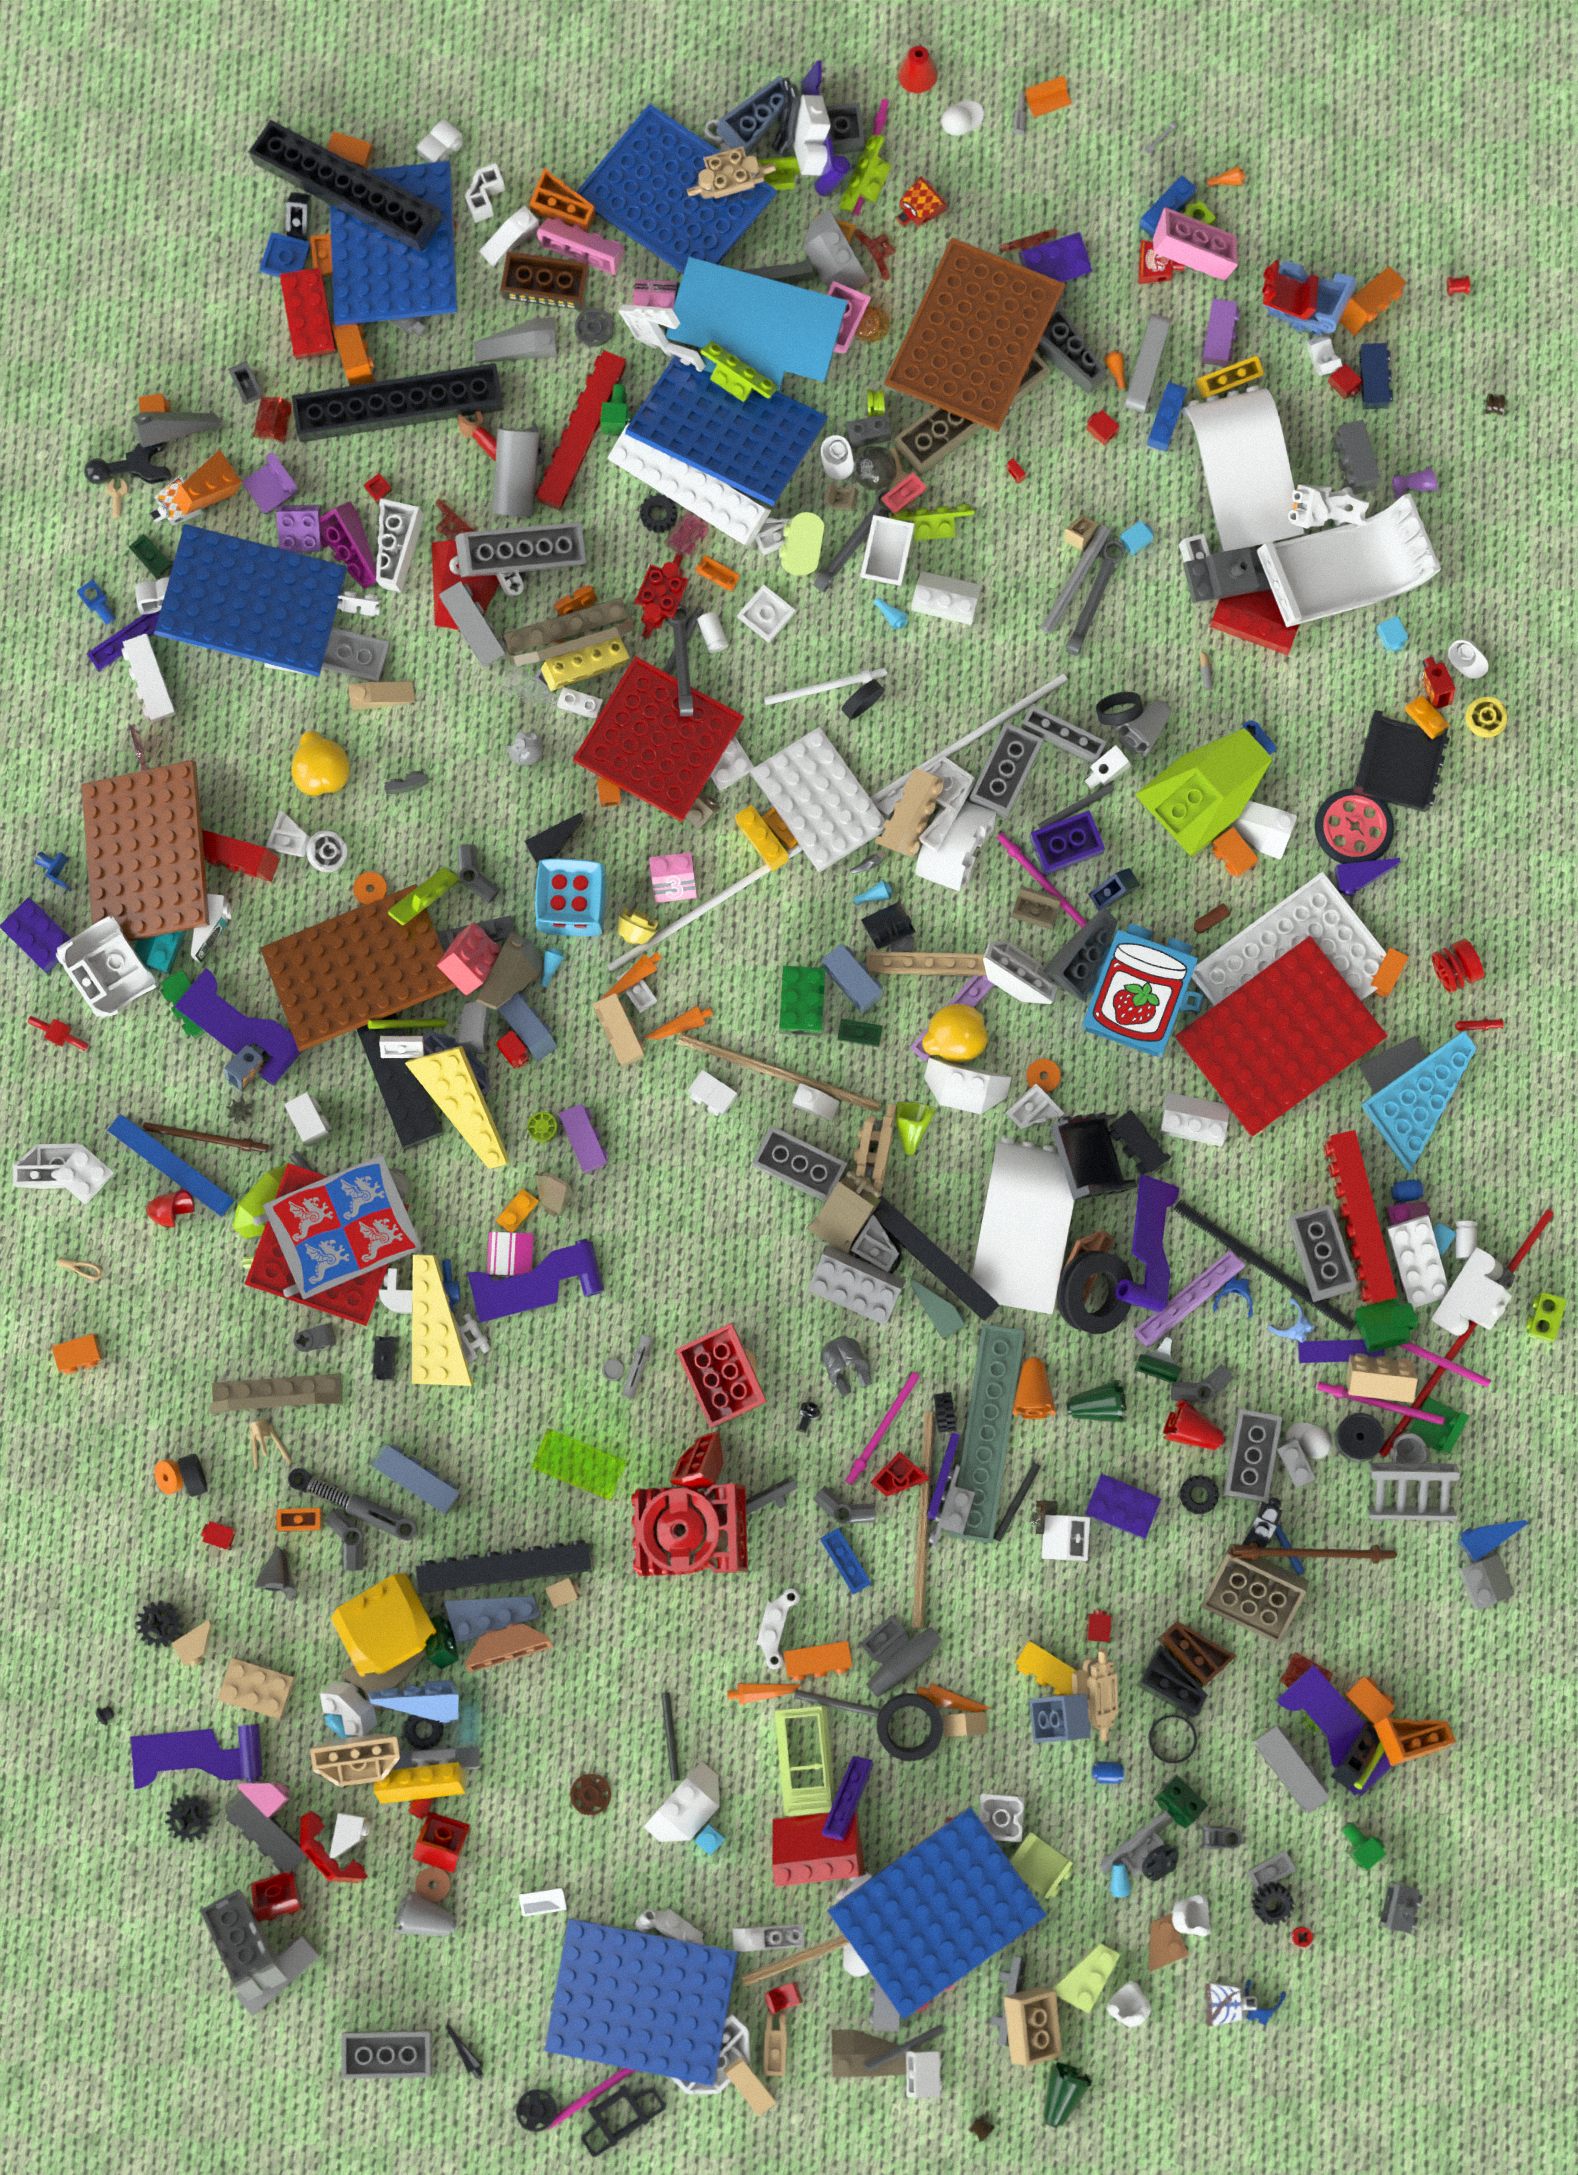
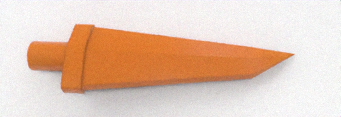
(639, 971)
(689, 1020)
(755, 1692)
(945, 1698)

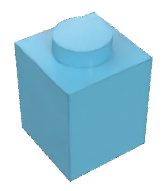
(1137, 537)
(1392, 634)
(709, 1839)

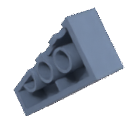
(753, 117)
(415, 1478)
(476, 1617)

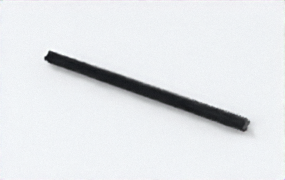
(1263, 1265)

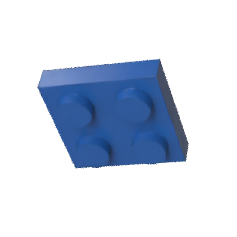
(284, 255)

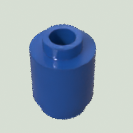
(1407, 1190)
(1108, 1772)

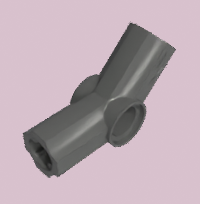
(468, 864)
(1214, 1383)
(857, 1512)
(343, 1527)

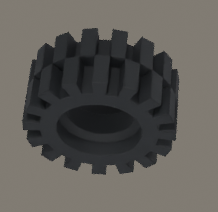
(658, 501)
(945, 1412)
(1190, 1504)
(415, 1740)
(1281, 1911)

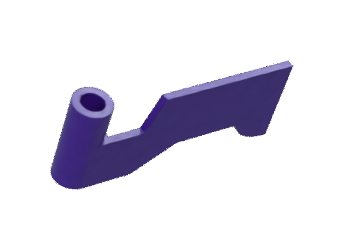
(836, 165)
(236, 1030)
(1152, 1202)
(539, 1286)
(1333, 1716)
(197, 1750)

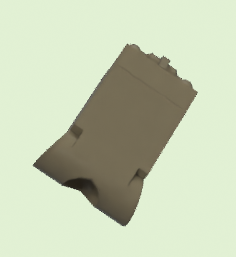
(846, 1212)
(389, 1679)

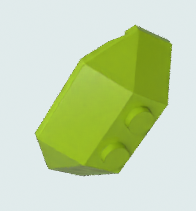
(252, 1203)

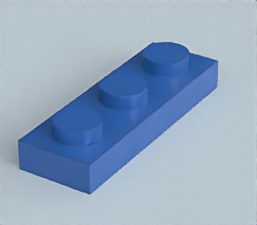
(845, 1561)

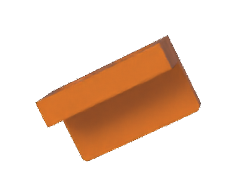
(1048, 96)

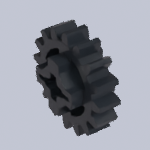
(150, 1627)
(186, 1828)

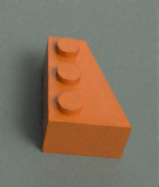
(556, 200)
(1372, 300)
(353, 353)
(208, 484)
(1411, 1739)

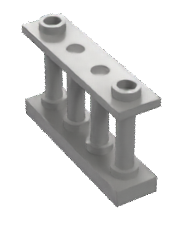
(1413, 1471)

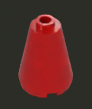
(917, 71)
(1192, 1428)

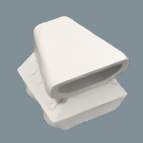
(1002, 1816)

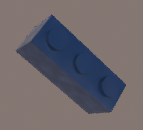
(1375, 376)

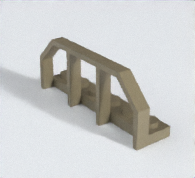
(565, 626)
(276, 1393)

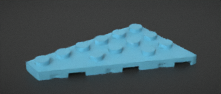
(1413, 1102)

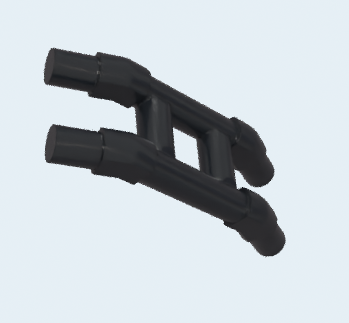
(788, 119)

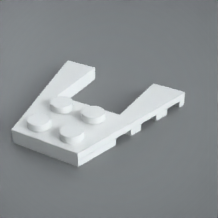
(644, 326)
(955, 791)

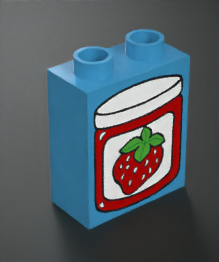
(1140, 990)

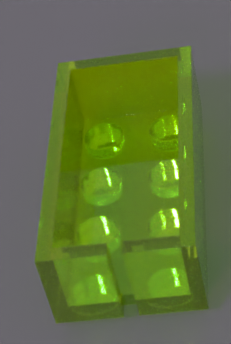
(579, 1464)

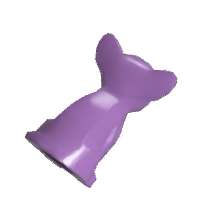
(1418, 481)

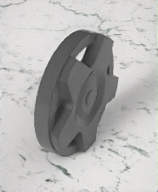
(593, 327)

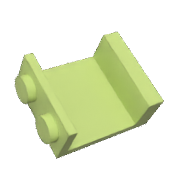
(1040, 1865)

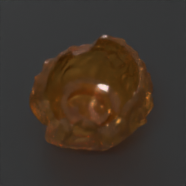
(873, 324)

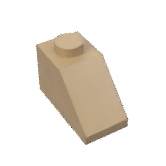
(194, 1644)

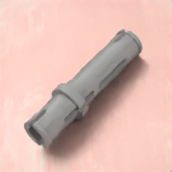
(646, 1342)

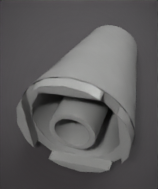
(1143, 732)
(423, 1917)

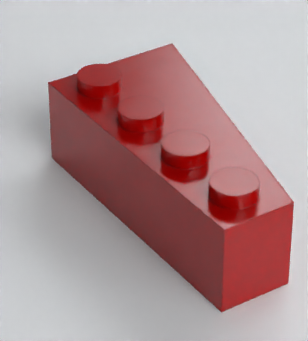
(239, 856)

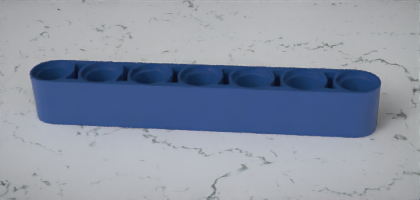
(170, 1165)

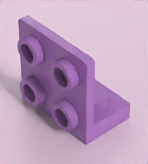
(270, 485)
(299, 528)

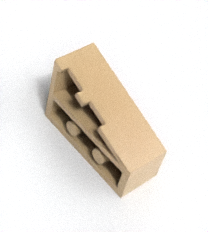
(619, 1030)

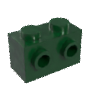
(441, 1646)
(1180, 1801)

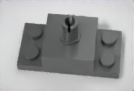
(1225, 575)

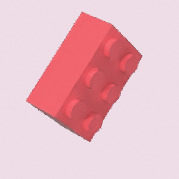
(469, 958)

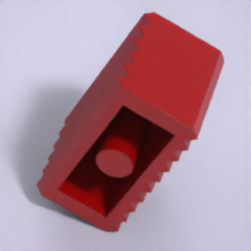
(513, 1050)

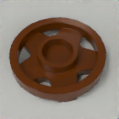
(590, 1794)

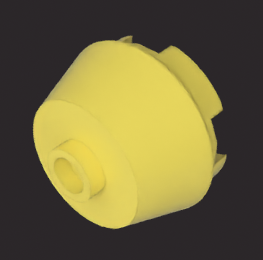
(1486, 717)
(636, 926)

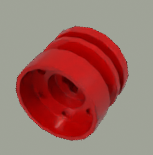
(1457, 965)

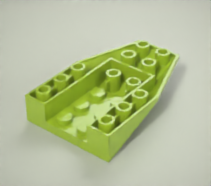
(1206, 789)

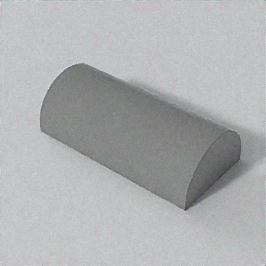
(515, 472)

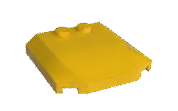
(383, 1625)

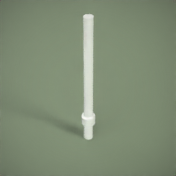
(864, 677)

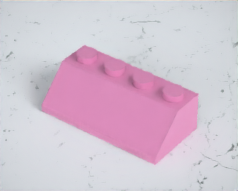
(1195, 244)
(580, 245)

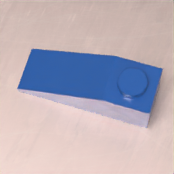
(1484, 1539)

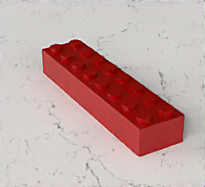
(1360, 1218)

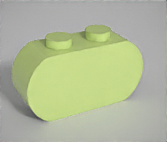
(802, 543)

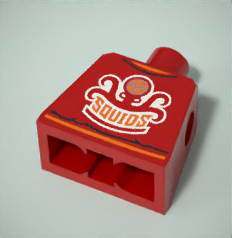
(1154, 267)

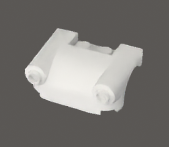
(105, 967)

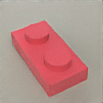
(904, 493)

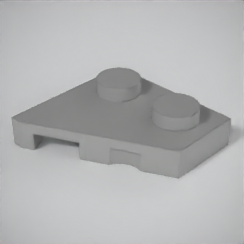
(875, 1245)

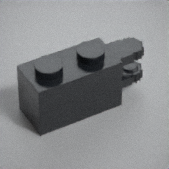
(1263, 1523)

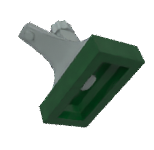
(1159, 1363)

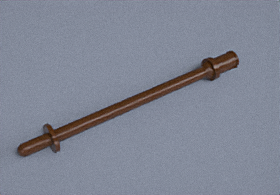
(1253, 1551)

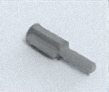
(1019, 118)

